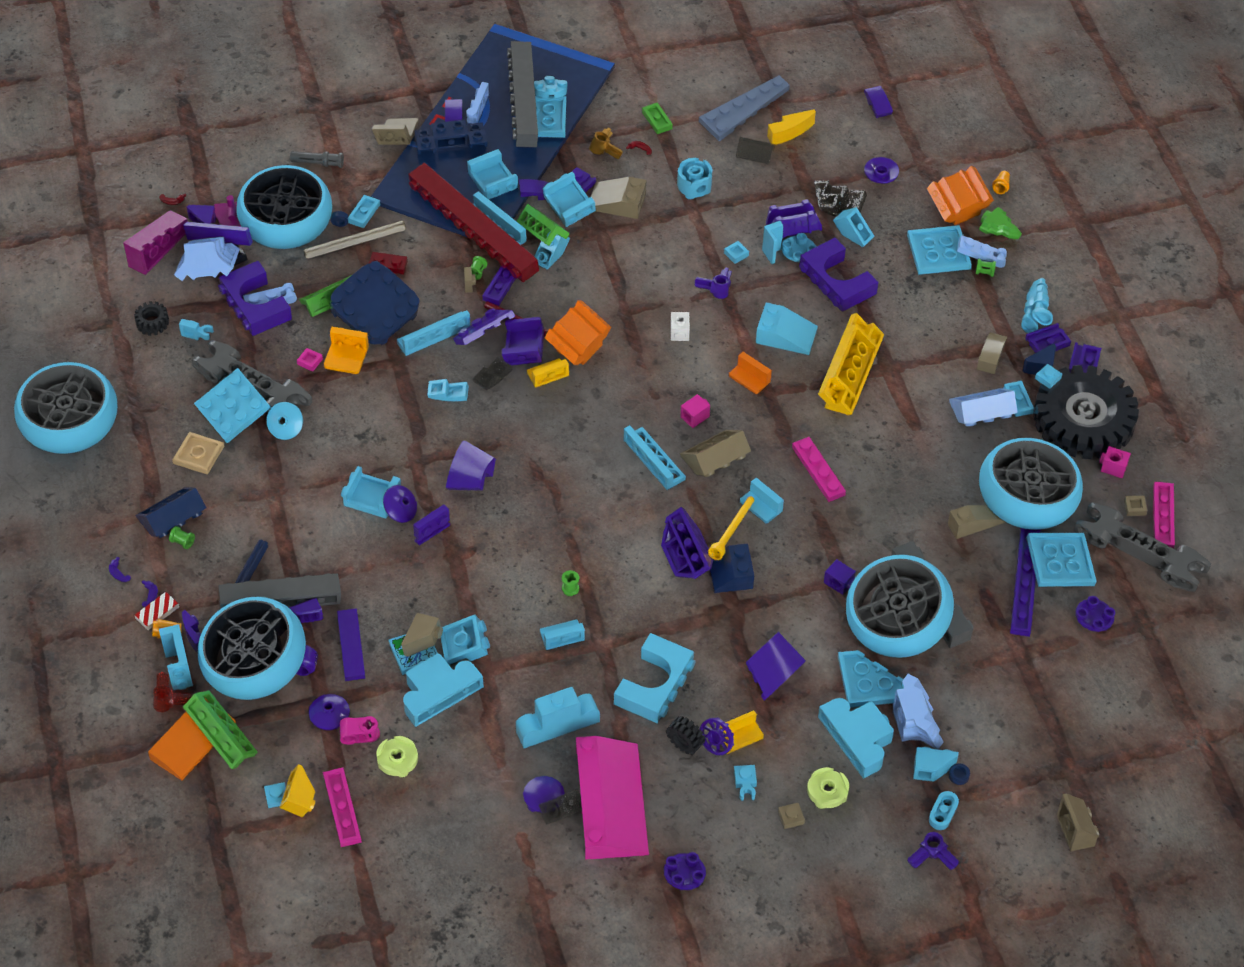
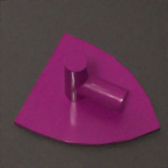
(227, 212)

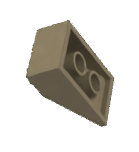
(620, 196)

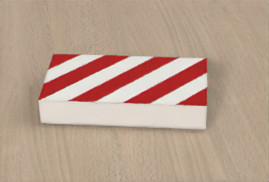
(158, 609)

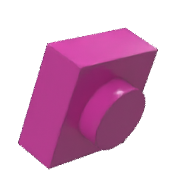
(309, 359)

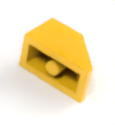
(298, 793)

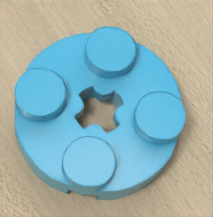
(550, 86)

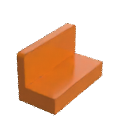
(751, 373)

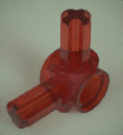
(163, 695)

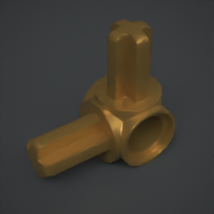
(601, 144)

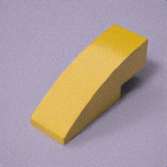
(790, 126)

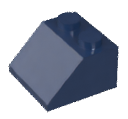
(734, 570)

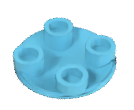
(796, 245)

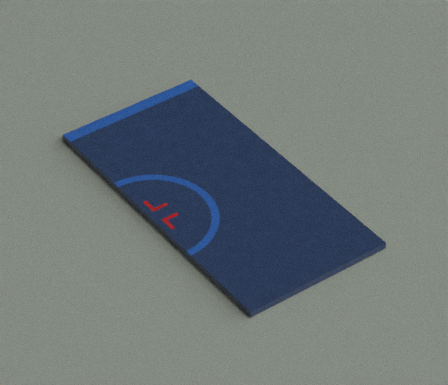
(490, 65)

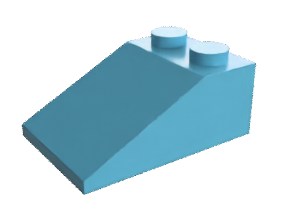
(785, 330)

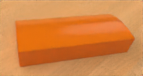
(181, 747)

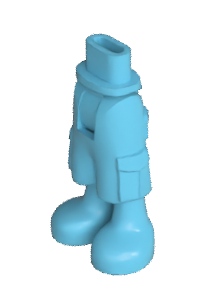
(1036, 307)

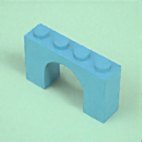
(654, 702)

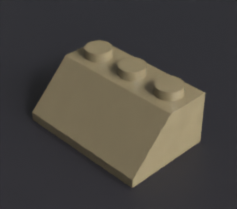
(716, 452)

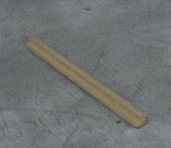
(354, 239)

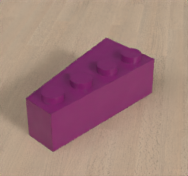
(154, 241)

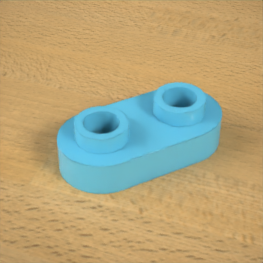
(943, 812)

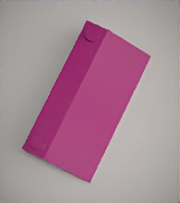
(611, 798)

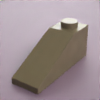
(972, 520)

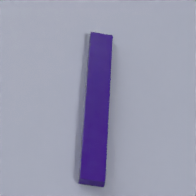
(1024, 588)

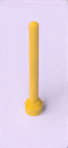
(717, 549)

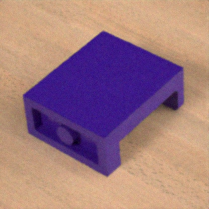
(524, 341)

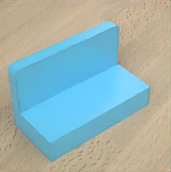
(772, 240)
(766, 502)
(562, 634)

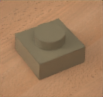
(469, 279)
(1135, 505)
(791, 815)

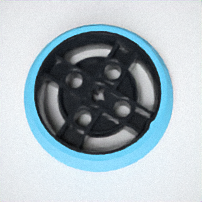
(285, 209)
(251, 635)

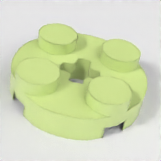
(401, 766)
(825, 798)

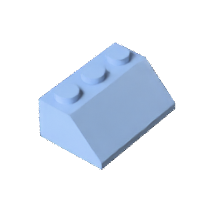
(984, 406)

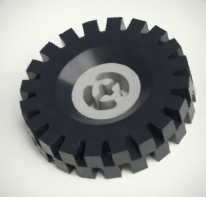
(1089, 394)

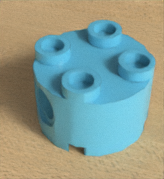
(694, 178)

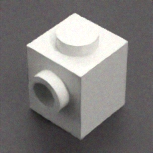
(679, 329)

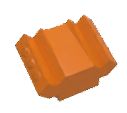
(960, 196)
(578, 333)

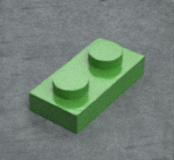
(657, 118)

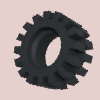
(150, 310)
(685, 735)

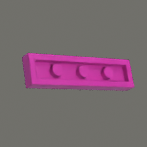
(819, 469)
(1164, 513)
(342, 807)

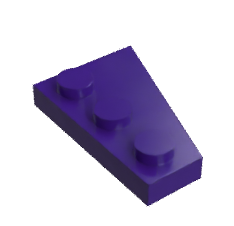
(477, 329)

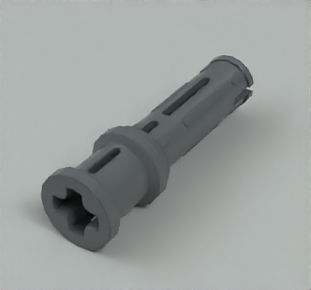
(325, 159)

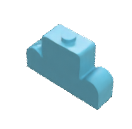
(438, 687)
(556, 716)
(858, 733)

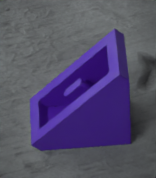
(201, 214)

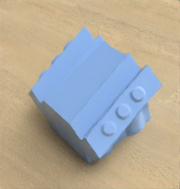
(206, 258)
(914, 714)

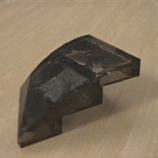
(836, 198)

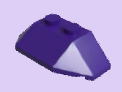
(685, 546)

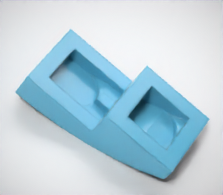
(447, 392)

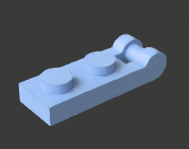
(477, 105)
(982, 251)
(268, 295)

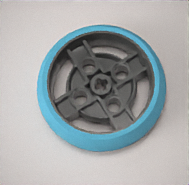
(65, 407)
(1030, 483)
(889, 573)

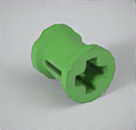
(991, 265)
(477, 266)
(181, 537)
(570, 583)

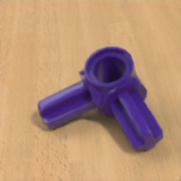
(718, 285)
(937, 852)

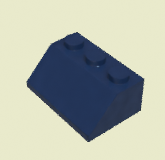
(172, 511)

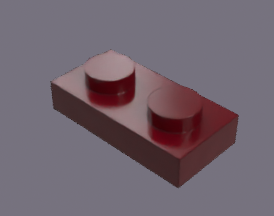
(395, 263)

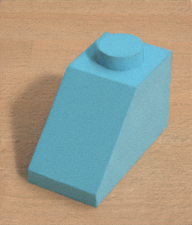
(853, 226)

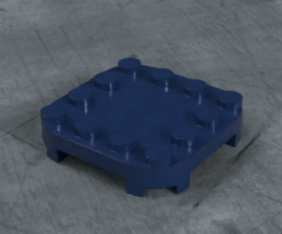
(374, 302)

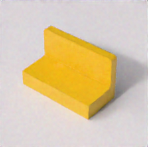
(548, 372)
(745, 731)

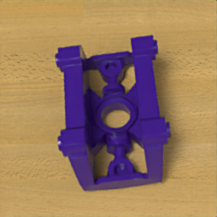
(795, 218)

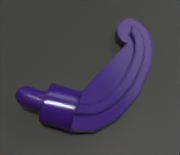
(116, 573)
(153, 591)

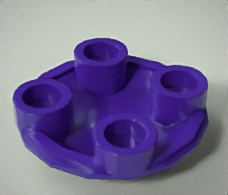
(1094, 614)
(541, 790)
(684, 871)

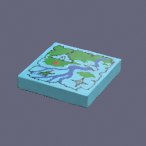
(406, 663)

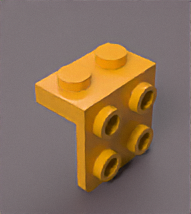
(346, 350)

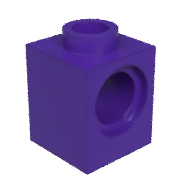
(839, 577)

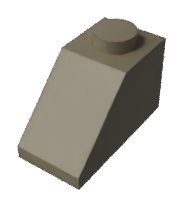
(421, 634)

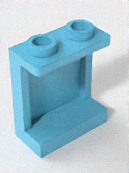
(491, 174)
(568, 199)
(367, 492)
(173, 645)

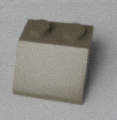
(1077, 823)

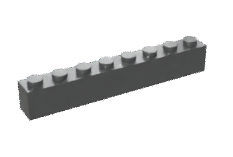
(522, 94)

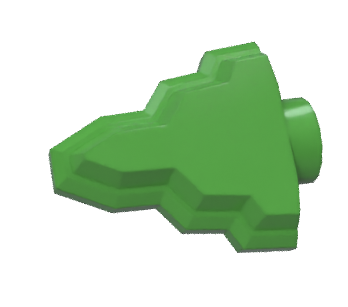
(999, 224)

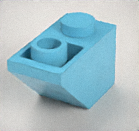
(550, 254)
(933, 763)

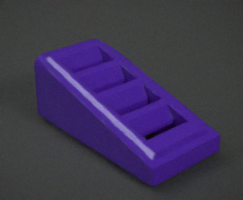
(308, 611)

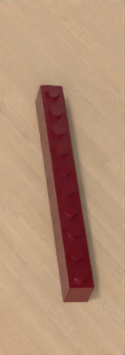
(473, 222)

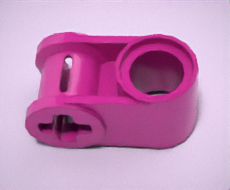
(358, 730)

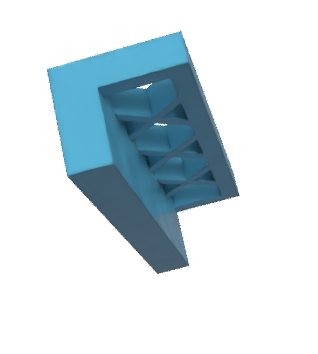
(499, 217)
(434, 333)
(652, 460)

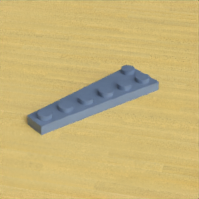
(725, 118)

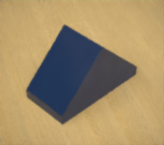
(1037, 361)

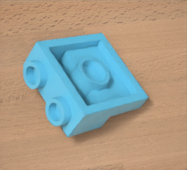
(464, 640)

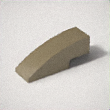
(991, 353)

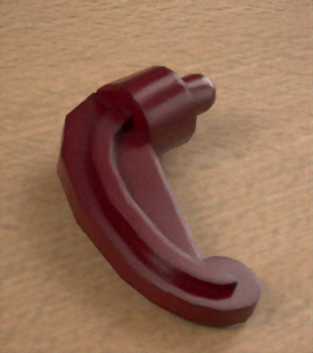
(641, 145)
(172, 201)

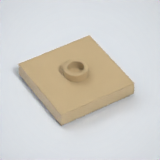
(198, 453)

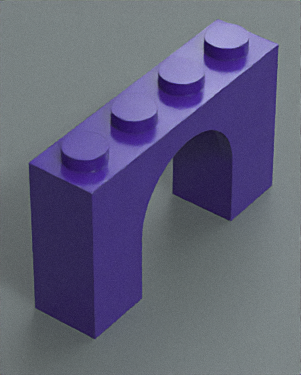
(842, 293)
(254, 317)

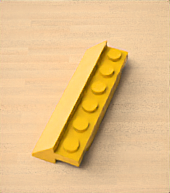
(850, 365)

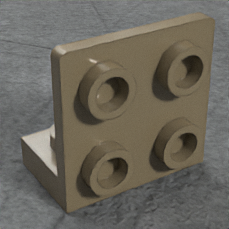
(395, 131)

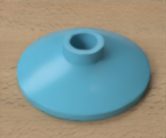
(293, 420)

